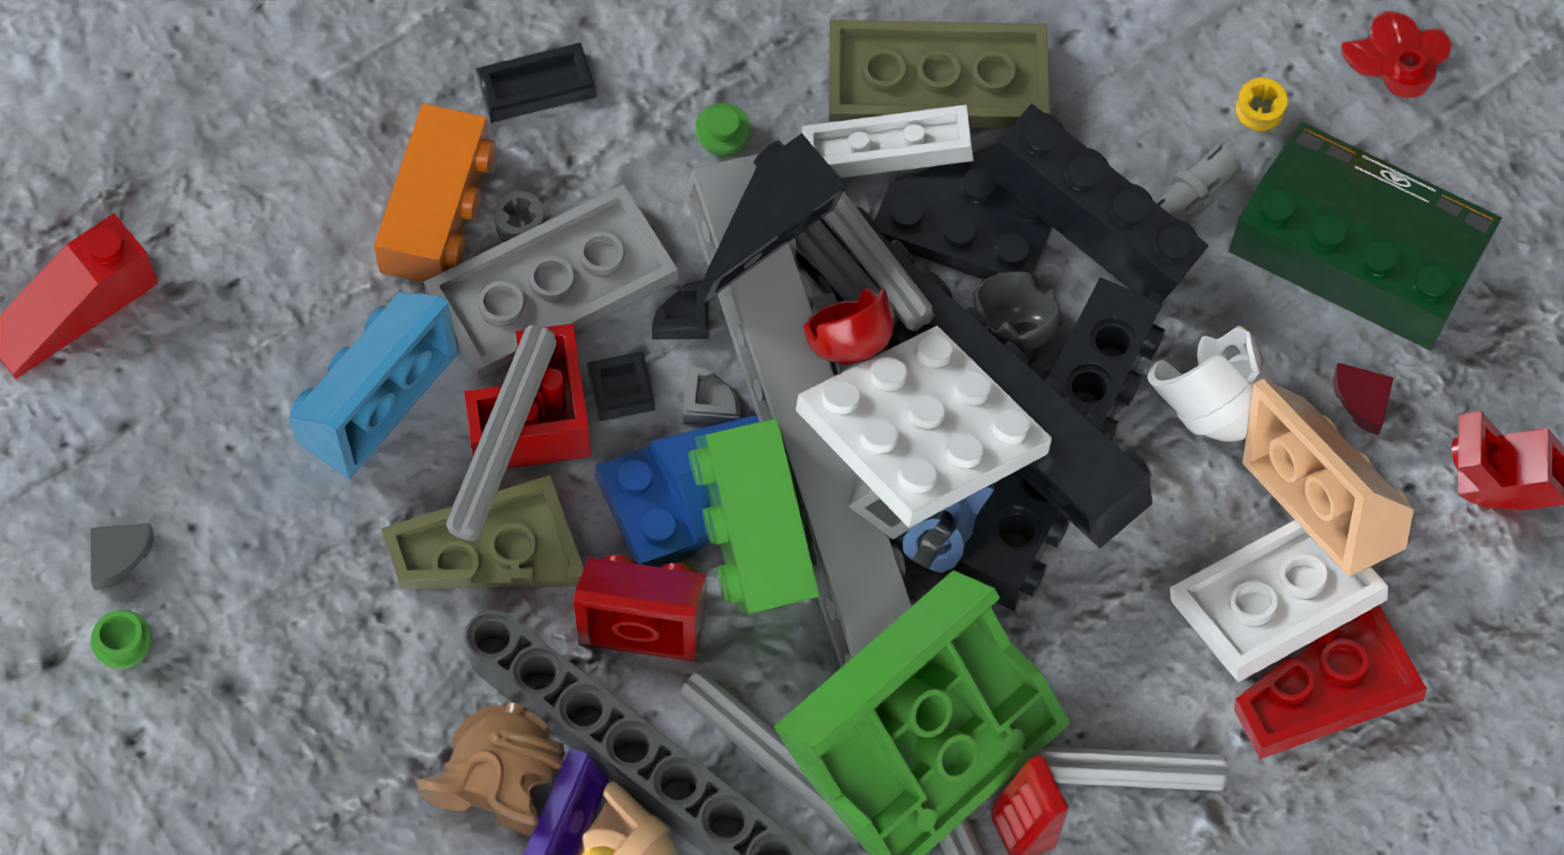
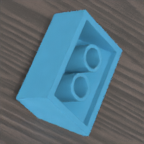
(375, 381)

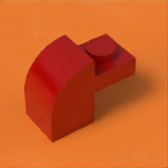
(1507, 469)

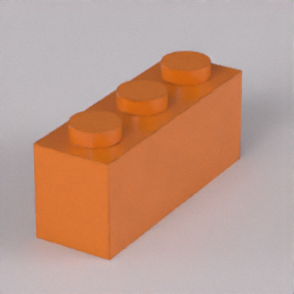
(434, 194)

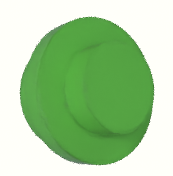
(723, 129)
(121, 639)

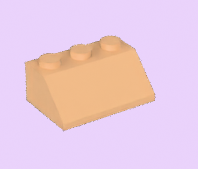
(1323, 480)

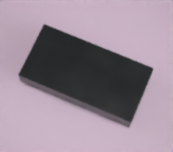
(536, 82)

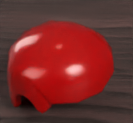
(851, 329)

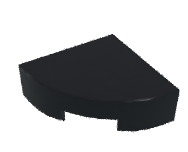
(682, 316)

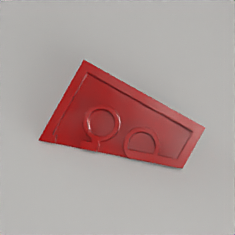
(1330, 686)

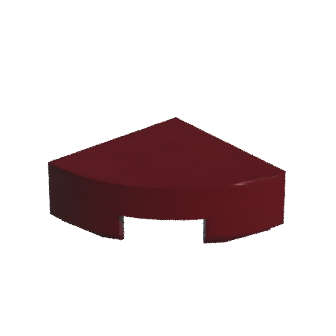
(1363, 395)

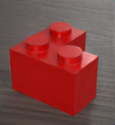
(558, 417)

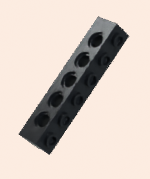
(1112, 319)

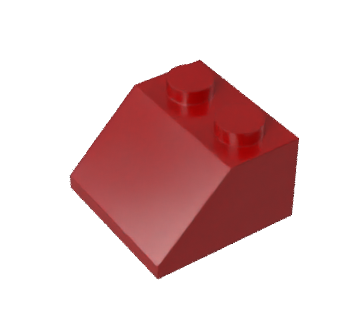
(640, 607)

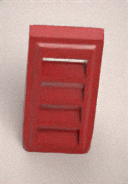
(1030, 810)

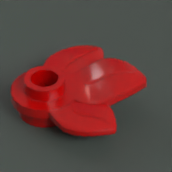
(1399, 54)

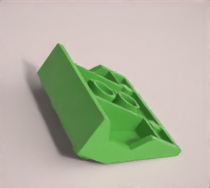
(923, 721)

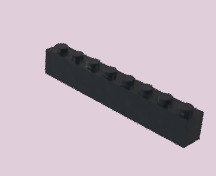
(1084, 470)

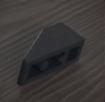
(783, 199)

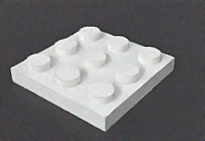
(923, 425)

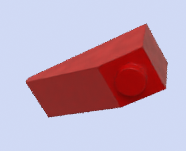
(74, 294)

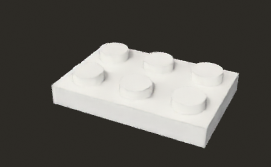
(1273, 599)

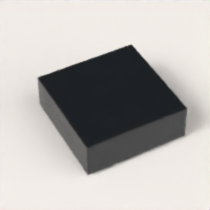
(621, 386)

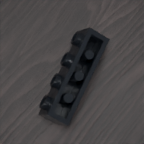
(1094, 205)

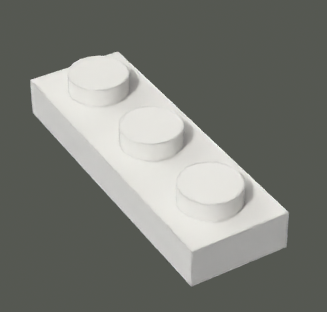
(894, 141)

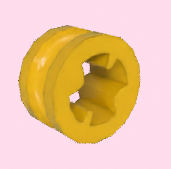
(1266, 89)

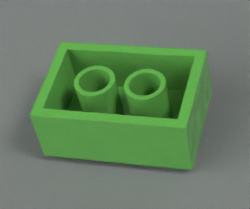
(753, 517)

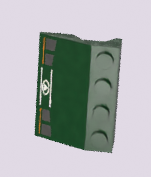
(1363, 234)

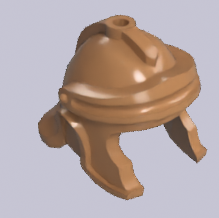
(495, 765)

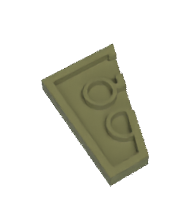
(519, 545)

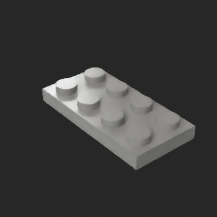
(553, 276)

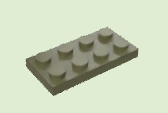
(935, 65)

